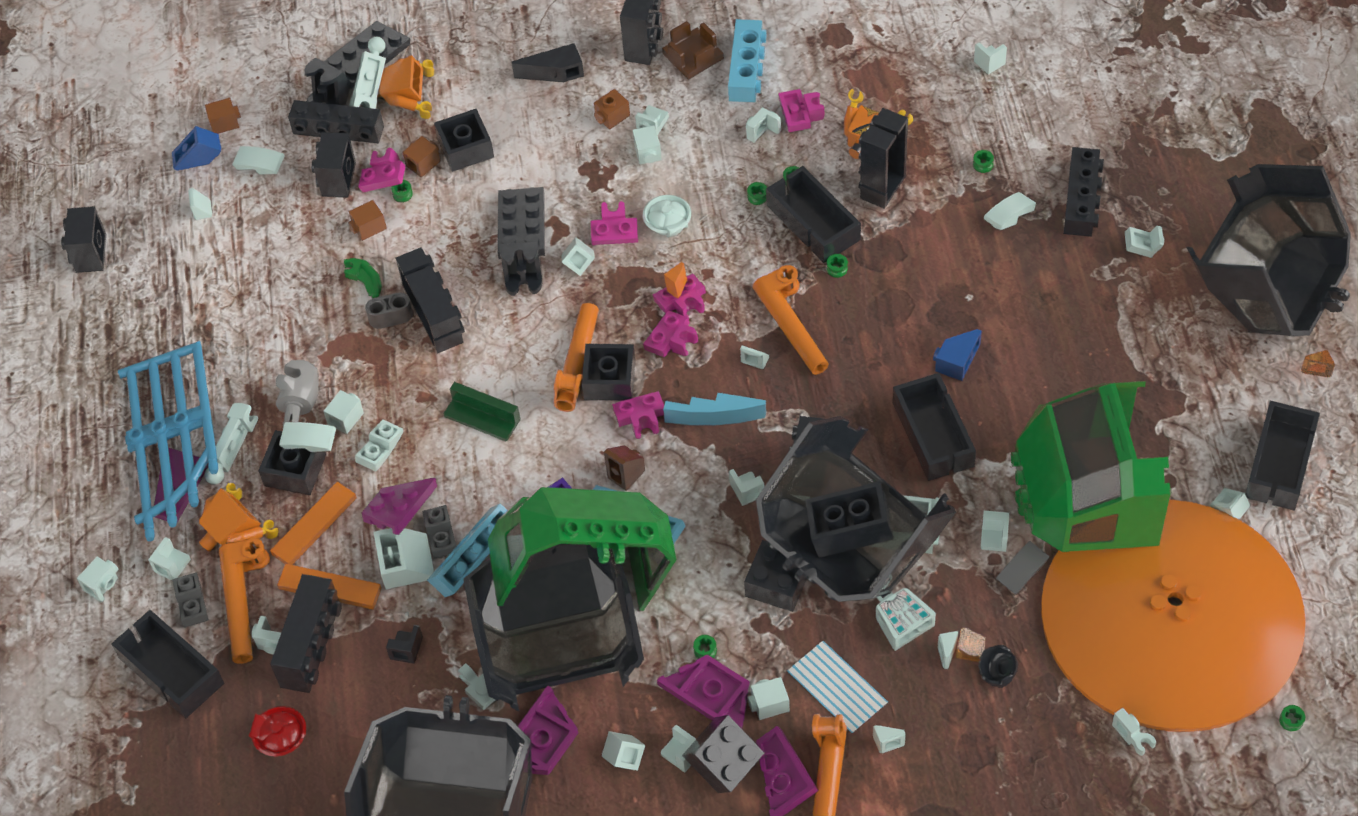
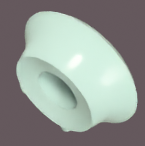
(667, 215)

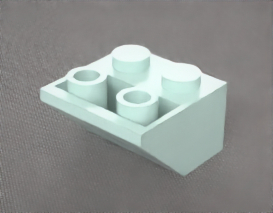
(403, 557)

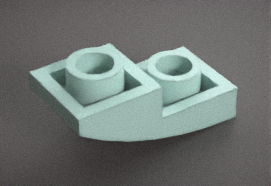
(261, 159)
(1007, 211)
(307, 435)
(380, 445)

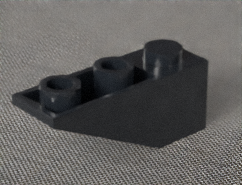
(553, 65)

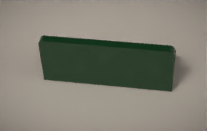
(482, 412)

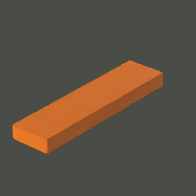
(313, 524)
(349, 590)

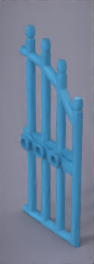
(165, 428)

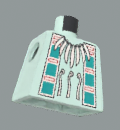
(903, 617)

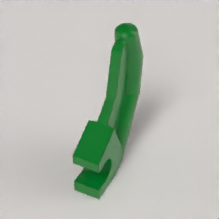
(365, 273)

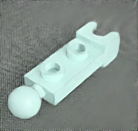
(369, 75)
(231, 440)

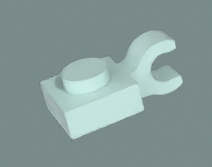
(476, 687)
(1129, 729)

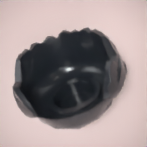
(998, 666)

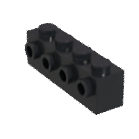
(314, 118)
(1082, 189)

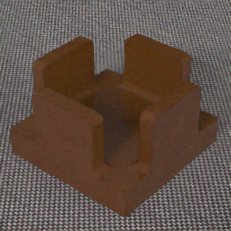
(692, 50)

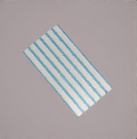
(837, 686)

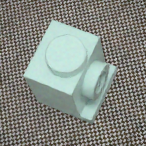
(98, 578)

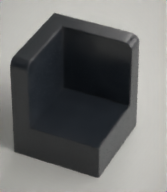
(405, 645)

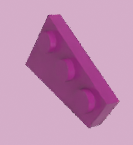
(178, 478)
(784, 773)

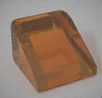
(1318, 364)
(970, 645)

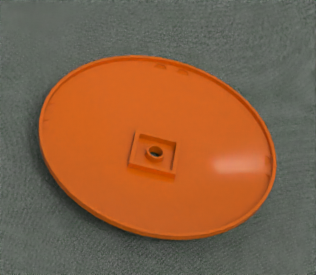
(1184, 663)

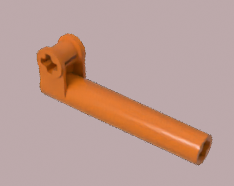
(772, 291)
(569, 379)
(234, 561)
(831, 737)

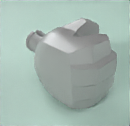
(298, 389)

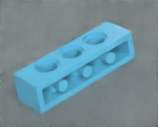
(745, 60)
(466, 555)

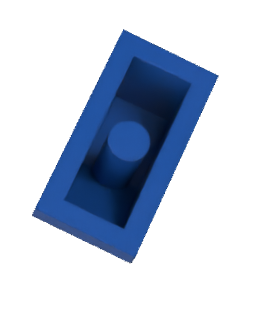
(196, 149)
(957, 354)

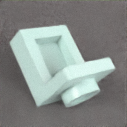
(761, 122)
(1144, 242)
(263, 637)

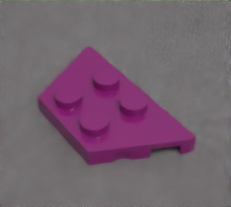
(398, 504)
(709, 689)
(549, 732)

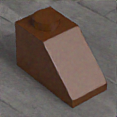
(623, 465)

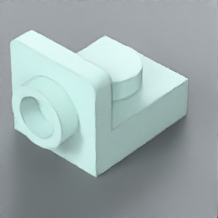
(651, 117)

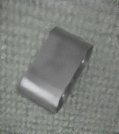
(389, 310)

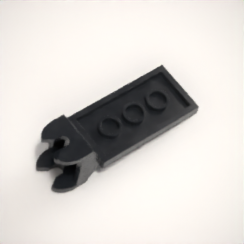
(339, 72)
(521, 237)

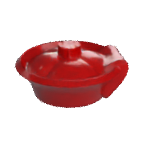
(278, 731)

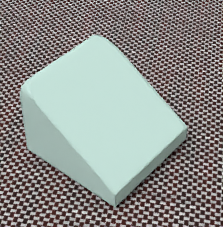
(199, 205)
(753, 357)
(1231, 502)
(946, 646)
(888, 738)

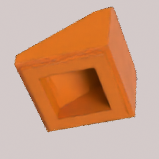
(676, 280)

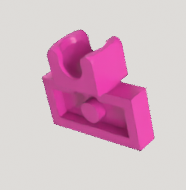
(800, 110)
(384, 171)
(614, 227)
(689, 298)
(672, 334)
(640, 412)

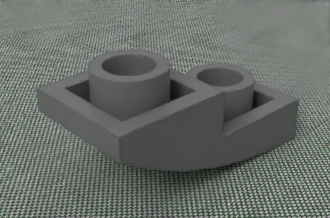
(439, 531)
(1022, 567)
(190, 599)

